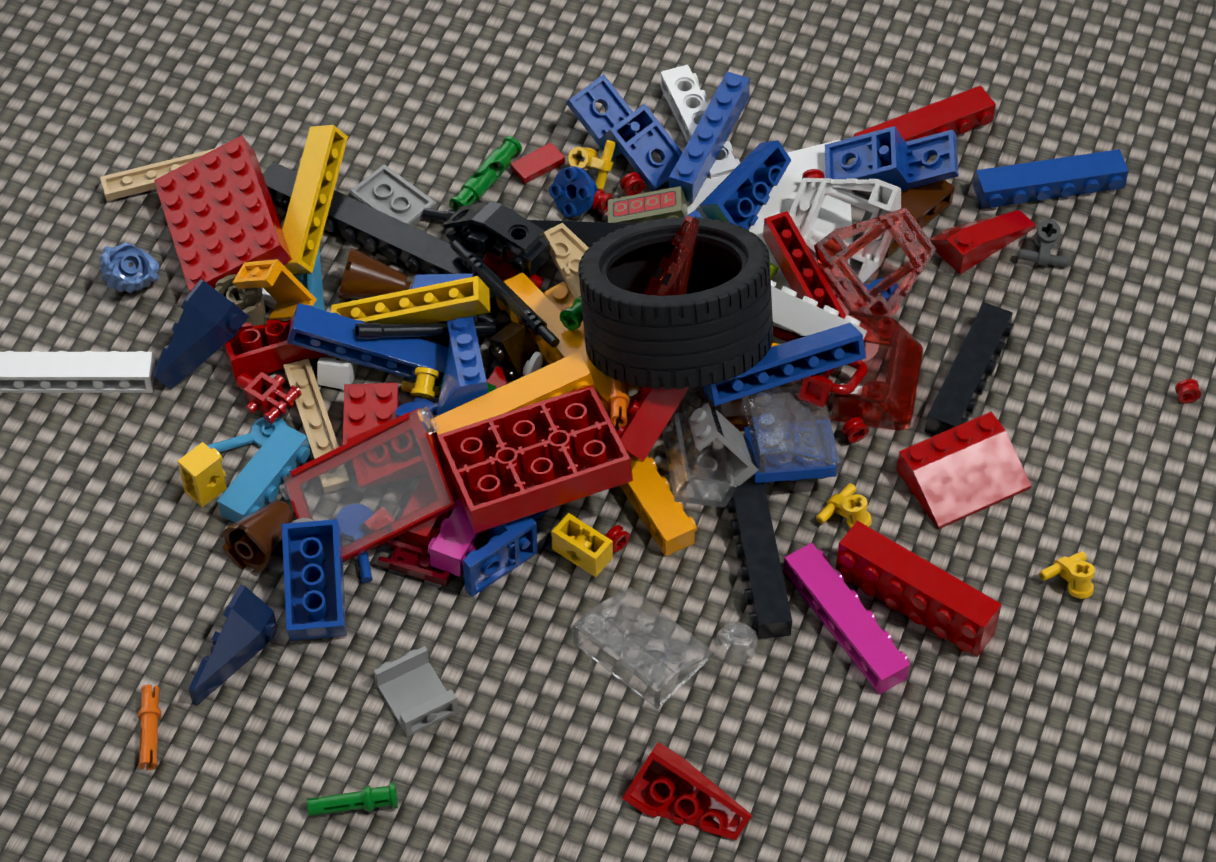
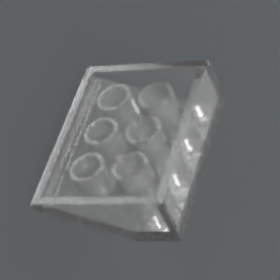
(789, 431)
(640, 645)

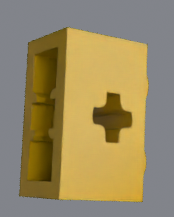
(202, 474)
(582, 545)

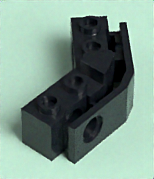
(502, 232)

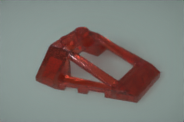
(833, 253)
(680, 270)

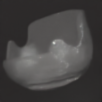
(736, 643)

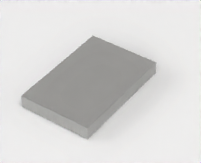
(393, 196)

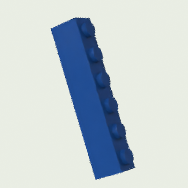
(710, 135)
(1050, 179)
(336, 337)
(793, 362)

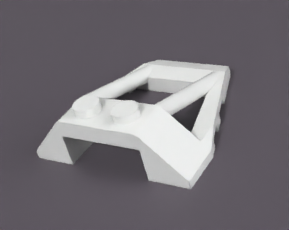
(883, 200)

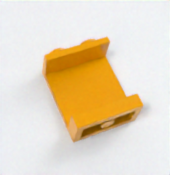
(278, 283)

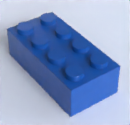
(314, 580)

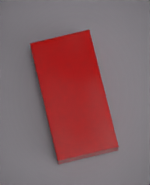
(537, 163)

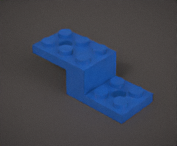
(633, 132)
(892, 160)
(507, 549)

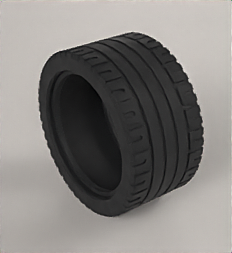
(676, 339)

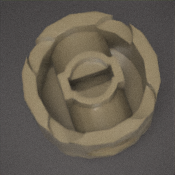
(248, 300)

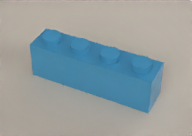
(264, 473)

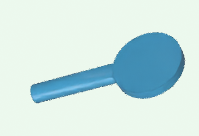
(259, 434)

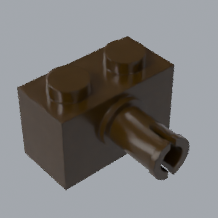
(513, 348)

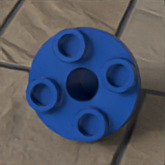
(573, 191)

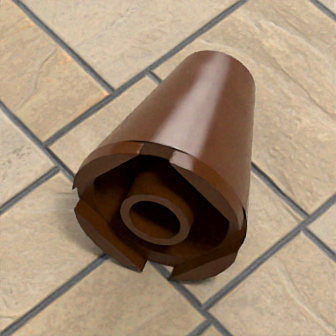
(369, 278)
(257, 536)

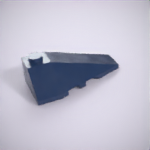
(203, 328)
(244, 634)

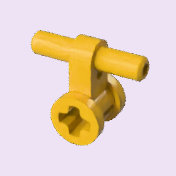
(593, 161)
(424, 383)
(847, 505)
(1075, 571)

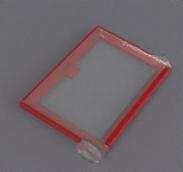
(375, 483)

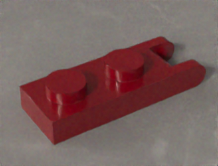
(413, 562)

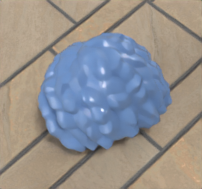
(122, 277)

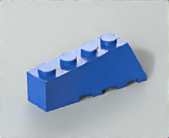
(748, 186)
(464, 369)

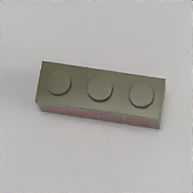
(648, 206)

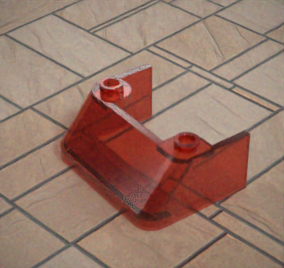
(888, 402)

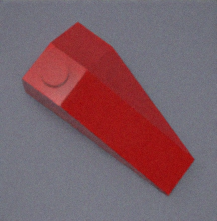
(975, 241)
(680, 792)

